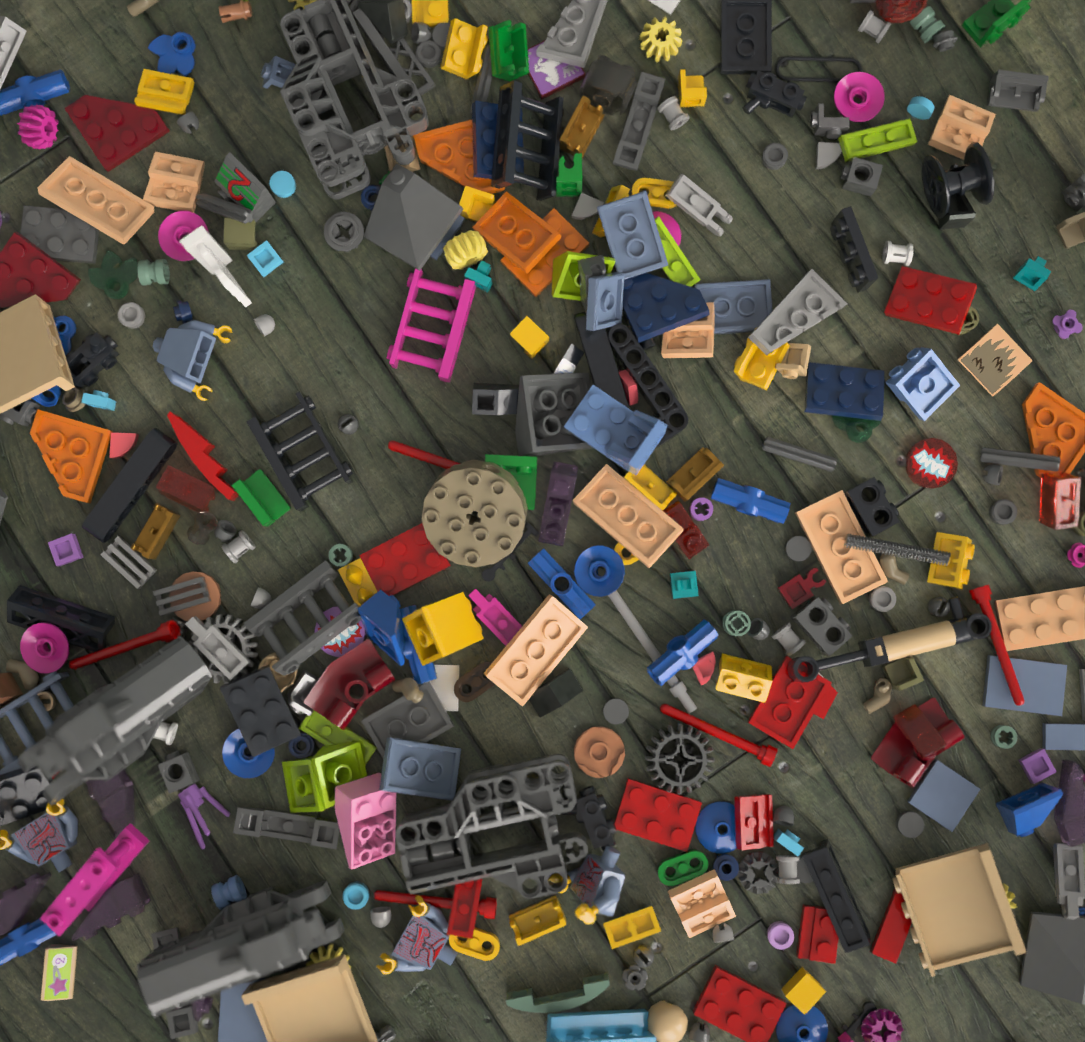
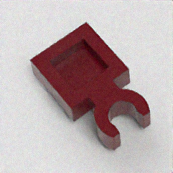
(798, 589)

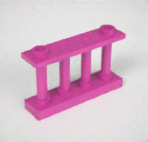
(456, 318)
(94, 879)

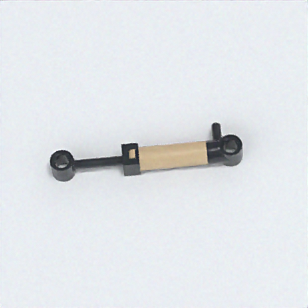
(901, 644)

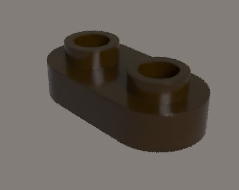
(476, 680)

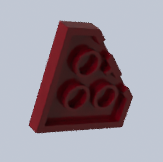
(115, 128)
(31, 271)

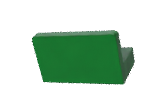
(262, 498)

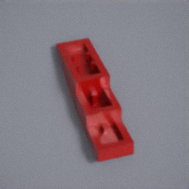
(198, 450)

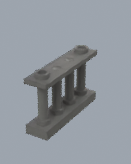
(283, 608)

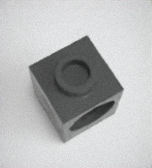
(870, 171)
(173, 781)

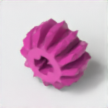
(38, 127)

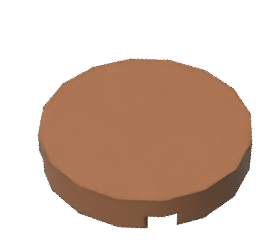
(203, 610)
(599, 751)

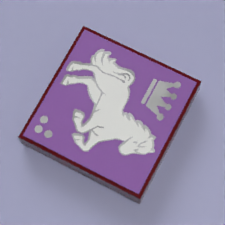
(551, 75)

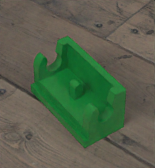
(508, 50)
(569, 180)

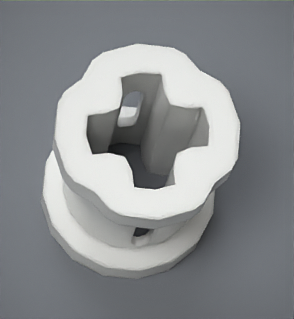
(904, 253)
(166, 732)

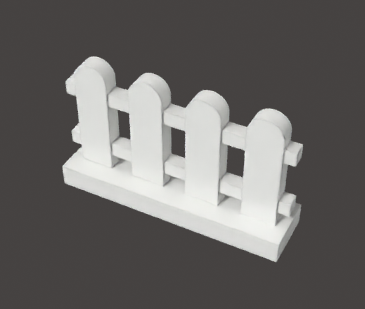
(214, 259)

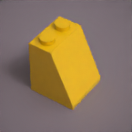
(442, 628)

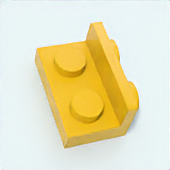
(464, 49)
(756, 367)
(956, 571)
(744, 678)

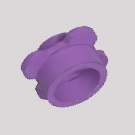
(1060, 327)

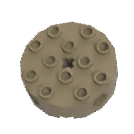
(472, 538)

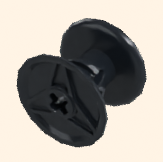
(973, 176)

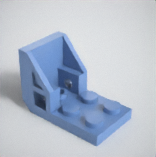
(616, 430)

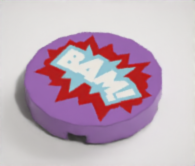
(345, 640)

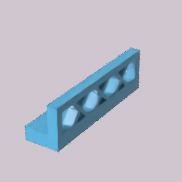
(599, 1026)

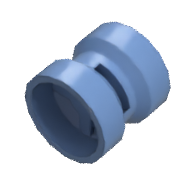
(229, 892)

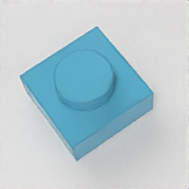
(265, 258)
(99, 400)
(789, 841)

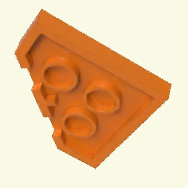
(451, 154)
(1054, 428)
(71, 452)

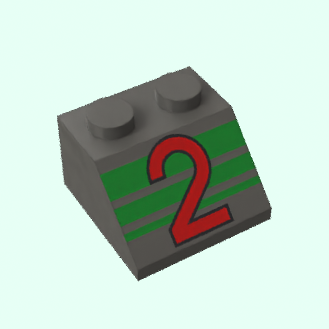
(243, 187)

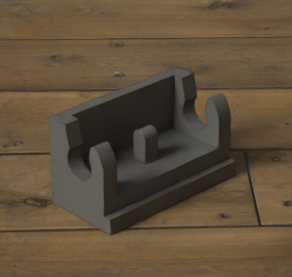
(1017, 90)
(589, 268)

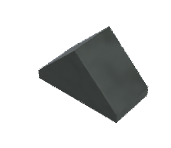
(387, 17)
(959, 213)
(555, 693)

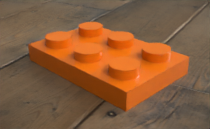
(517, 232)
(541, 273)

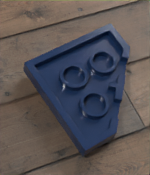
(660, 305)

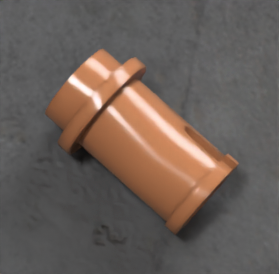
(236, 11)

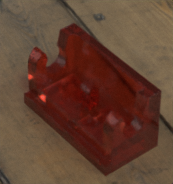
(185, 489)
(1060, 500)

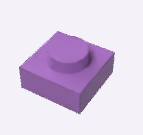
(65, 549)
(1037, 765)

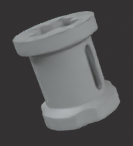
(874, 26)
(673, 113)
(238, 546)
(788, 639)
(787, 869)

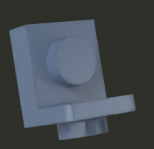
(276, 72)

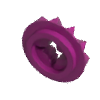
(874, 1021)

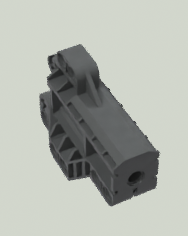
(330, 52)
(117, 720)
(464, 815)
(237, 947)

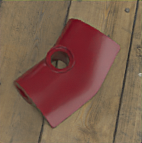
(332, 691)
(899, 755)

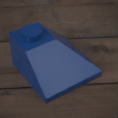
(384, 624)
(1028, 808)

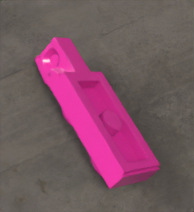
(495, 616)

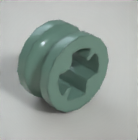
(332, 556)
(995, 734)

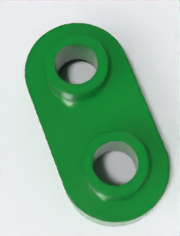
(683, 869)

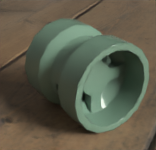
(927, 24)
(155, 271)
(734, 626)

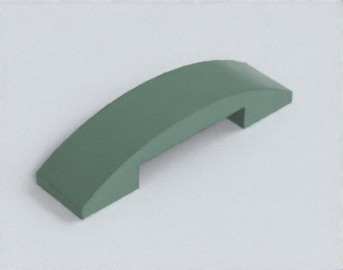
(525, 1000)

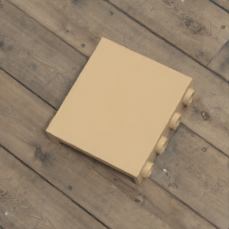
(30, 353)
(957, 908)
(312, 1005)

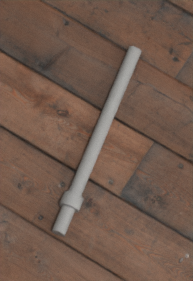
(677, 688)

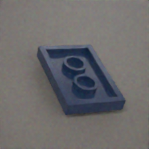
(484, 131)
(844, 391)

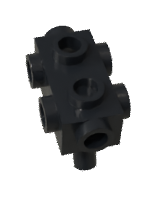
(773, 93)
(95, 353)
(591, 812)

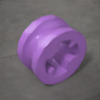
(700, 517)

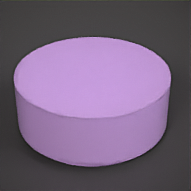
(780, 935)

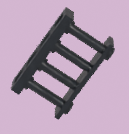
(507, 135)
(288, 472)

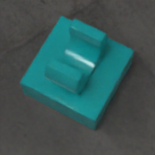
(1032, 273)
(480, 276)
(684, 584)

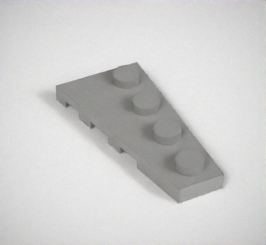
(574, 33)
(799, 310)

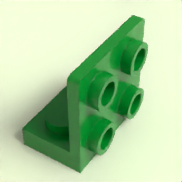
(993, 18)
(523, 470)

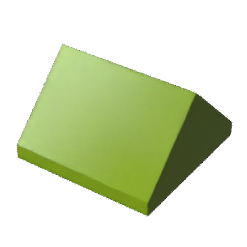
(566, 274)
(337, 766)
(302, 785)

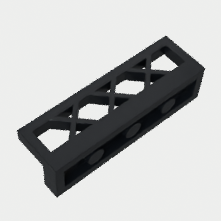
(61, 613)
(837, 897)

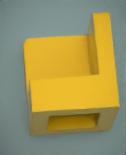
(691, 90)
(475, 203)
(530, 337)
(803, 990)

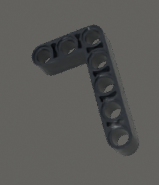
(649, 392)

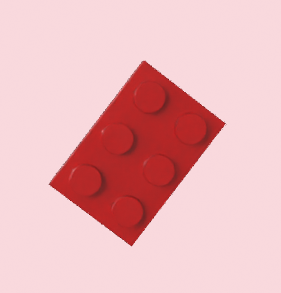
(930, 300)
(403, 561)
(789, 705)
(657, 814)
(739, 1006)

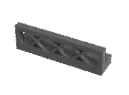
(387, 56)

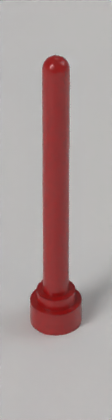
(421, 455)
(982, 596)
(166, 632)
(764, 753)
(486, 907)

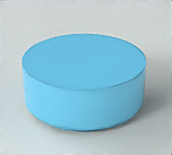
(920, 108)
(282, 184)
(356, 895)

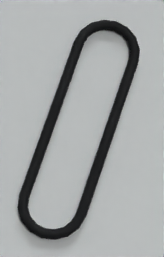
(814, 59)

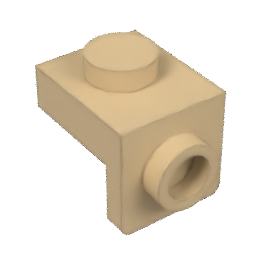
(795, 361)

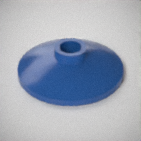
(587, 571)
(242, 764)
(707, 827)
(793, 1020)

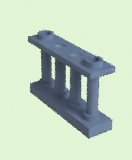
(50, 681)

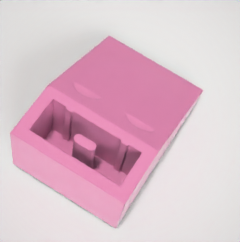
(366, 820)

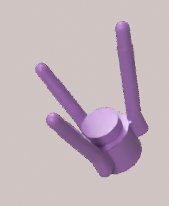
(190, 800)

